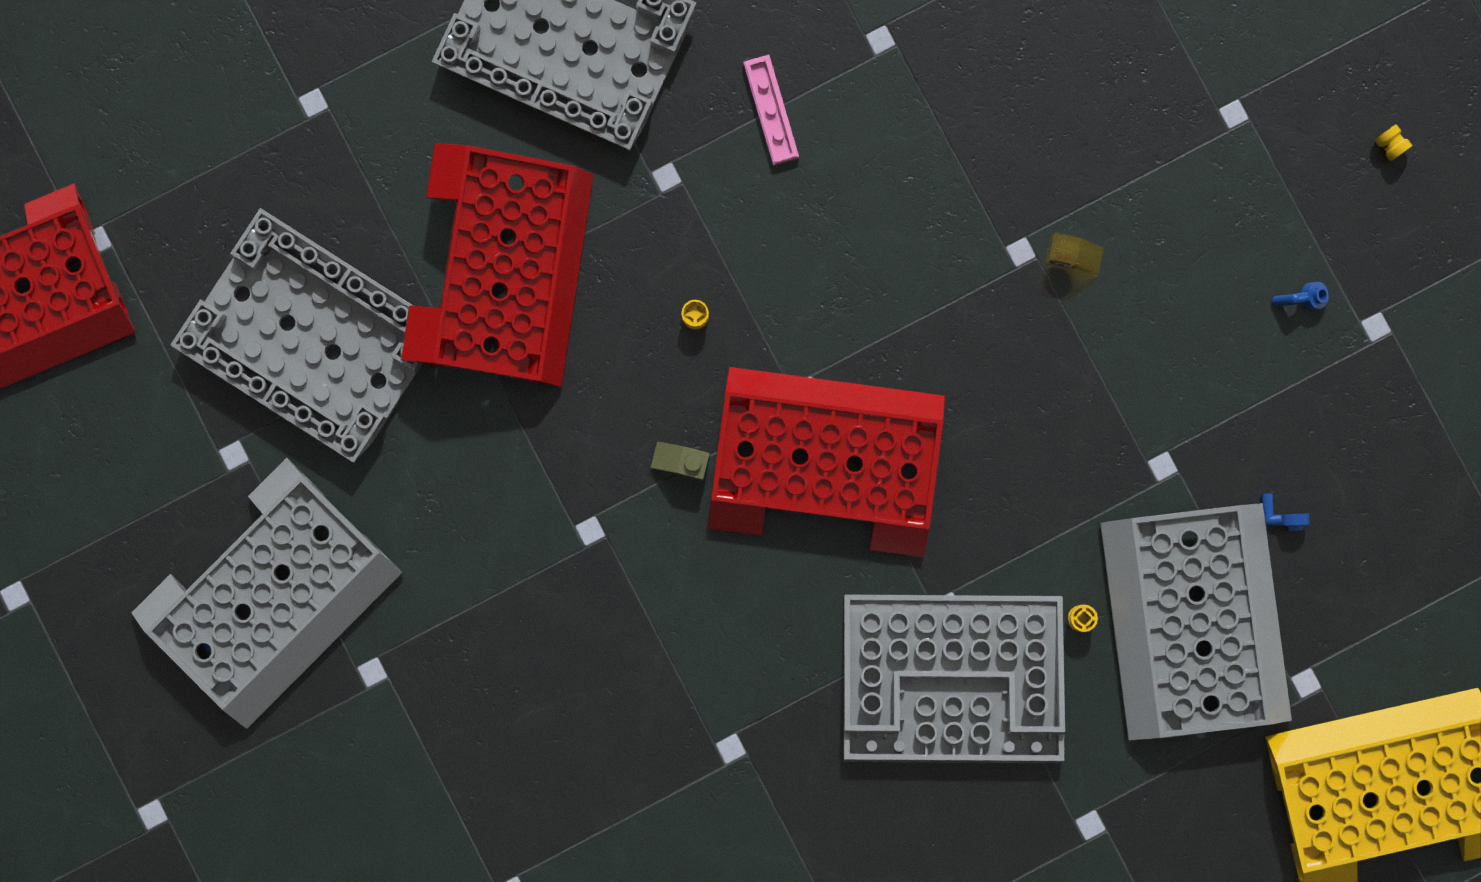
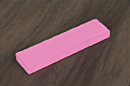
(771, 110)

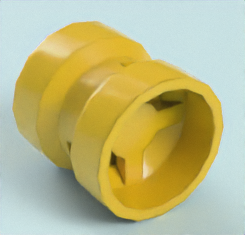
(1393, 142)
(696, 310)
(1077, 618)

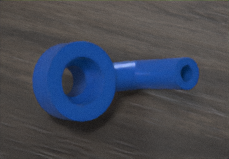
(1313, 296)
(1294, 521)

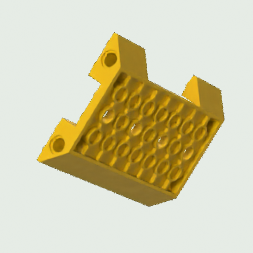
(1386, 756)

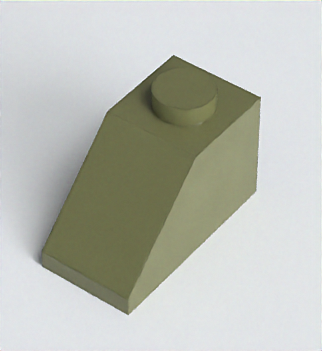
(680, 460)

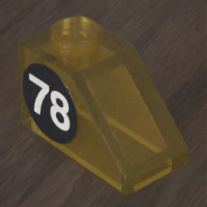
(1074, 253)

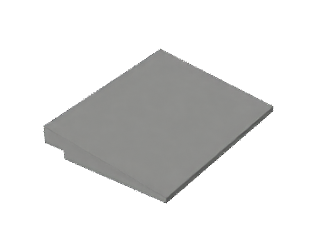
(953, 679)

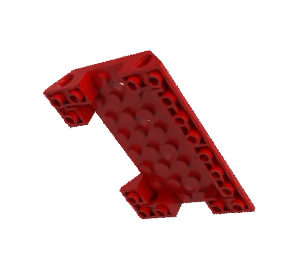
(535, 269)
(63, 310)
(831, 425)

